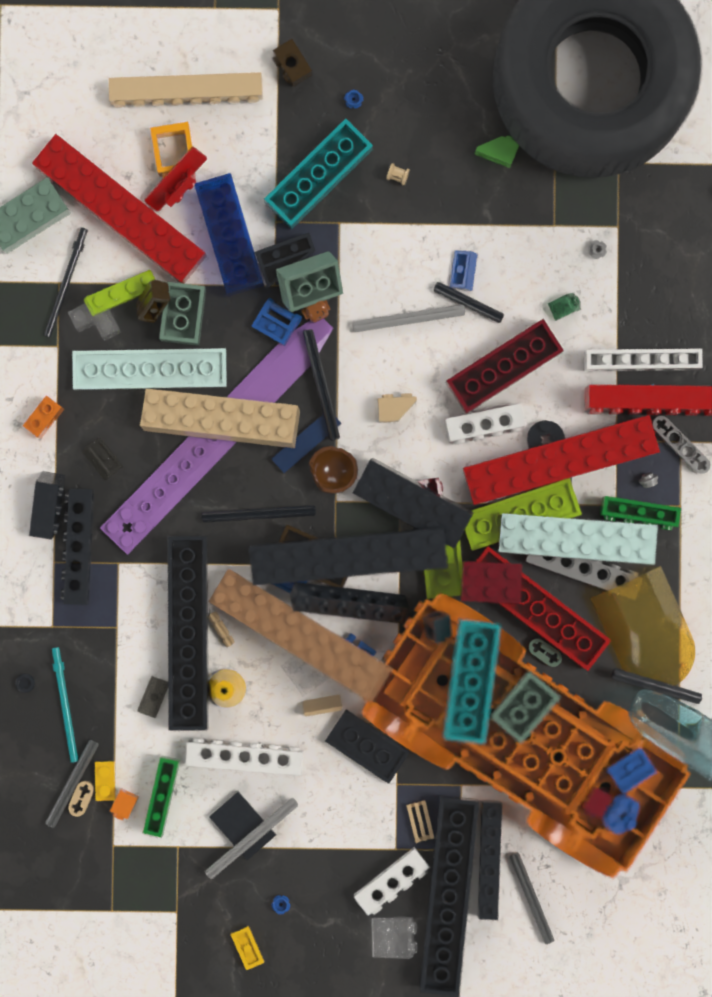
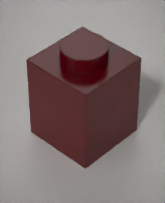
(596, 802)

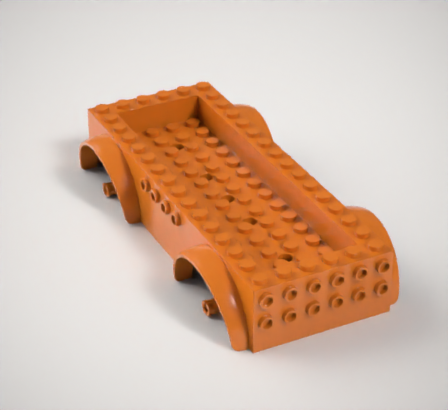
(414, 711)

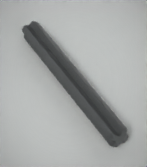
(72, 783)
(532, 898)

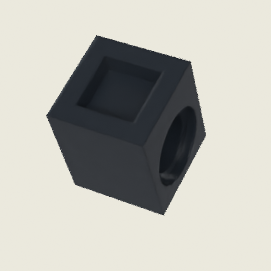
(437, 626)

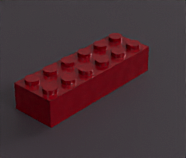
(504, 366)

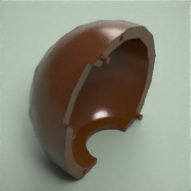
(333, 469)

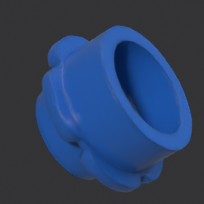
(353, 94)
(280, 909)

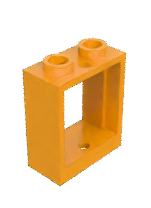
(167, 131)

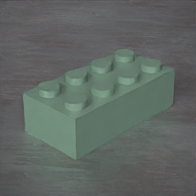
(30, 214)

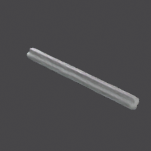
(408, 318)
(251, 838)

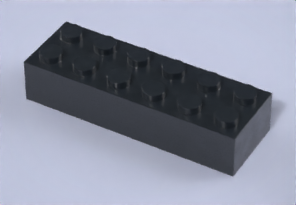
(412, 501)

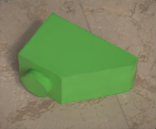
(499, 150)

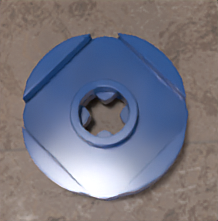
(627, 810)

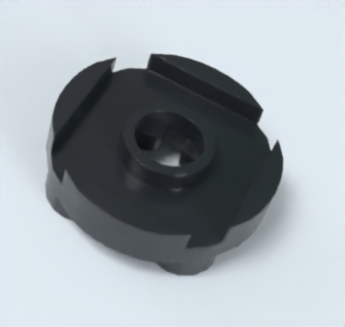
(544, 428)

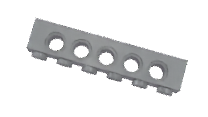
(590, 577)

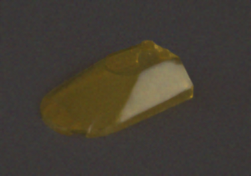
(647, 628)

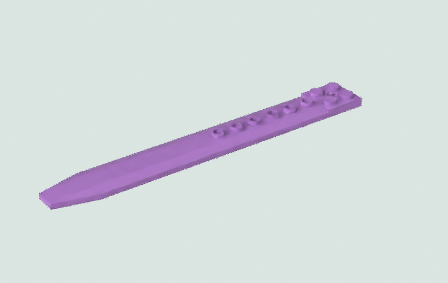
(198, 455)

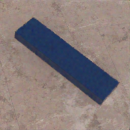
(304, 444)

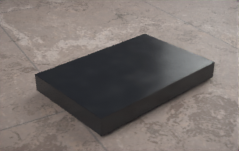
(238, 819)

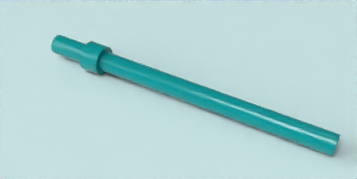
(58, 667)

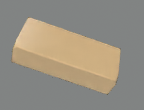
(322, 705)

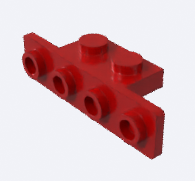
(177, 181)

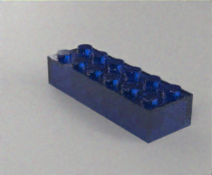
(229, 234)

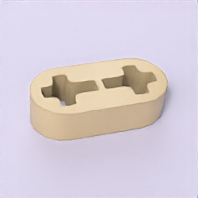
(77, 796)

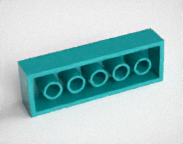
(318, 174)
(471, 681)

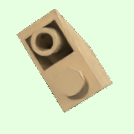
(394, 408)

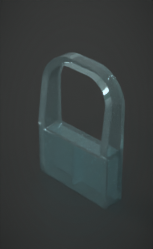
(694, 753)

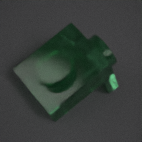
(564, 306)

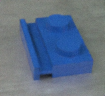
(631, 770)

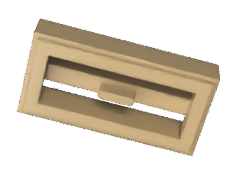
(424, 837)

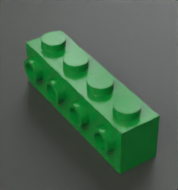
(640, 511)

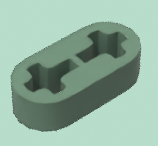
(542, 656)

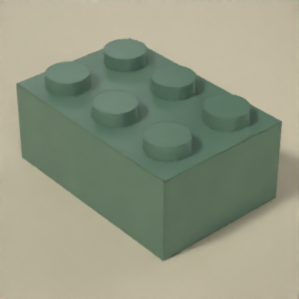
(309, 281)
(183, 314)
(524, 706)

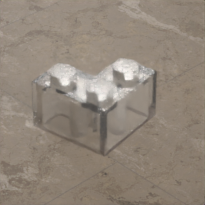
(104, 321)

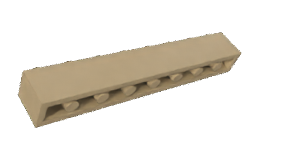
(185, 88)

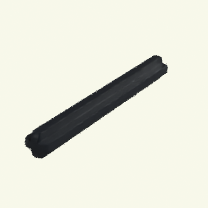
(657, 686)

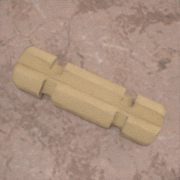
(221, 629)

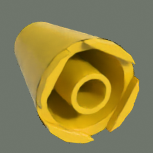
(233, 682)

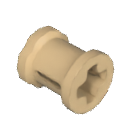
(398, 174)

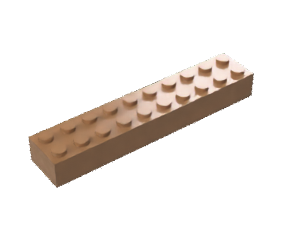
(300, 635)

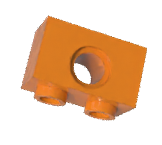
(43, 417)

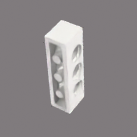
(512, 412)
(364, 895)

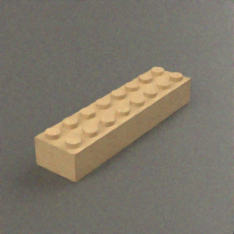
(220, 418)

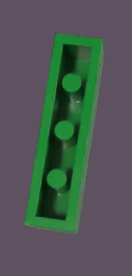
(161, 796)

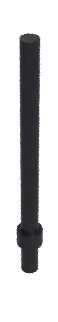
(78, 246)

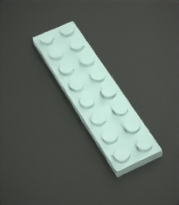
(149, 369)
(578, 539)

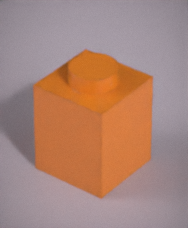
(124, 804)

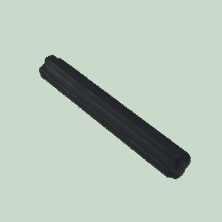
(468, 302)

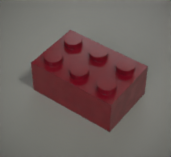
(491, 582)

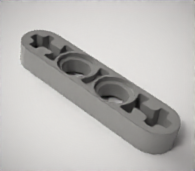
(678, 447)

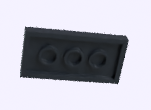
(367, 746)

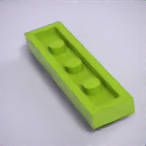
(118, 293)

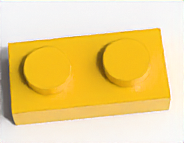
(105, 781)
(247, 948)

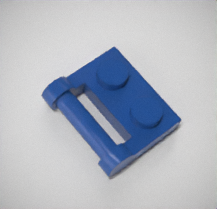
(273, 327)

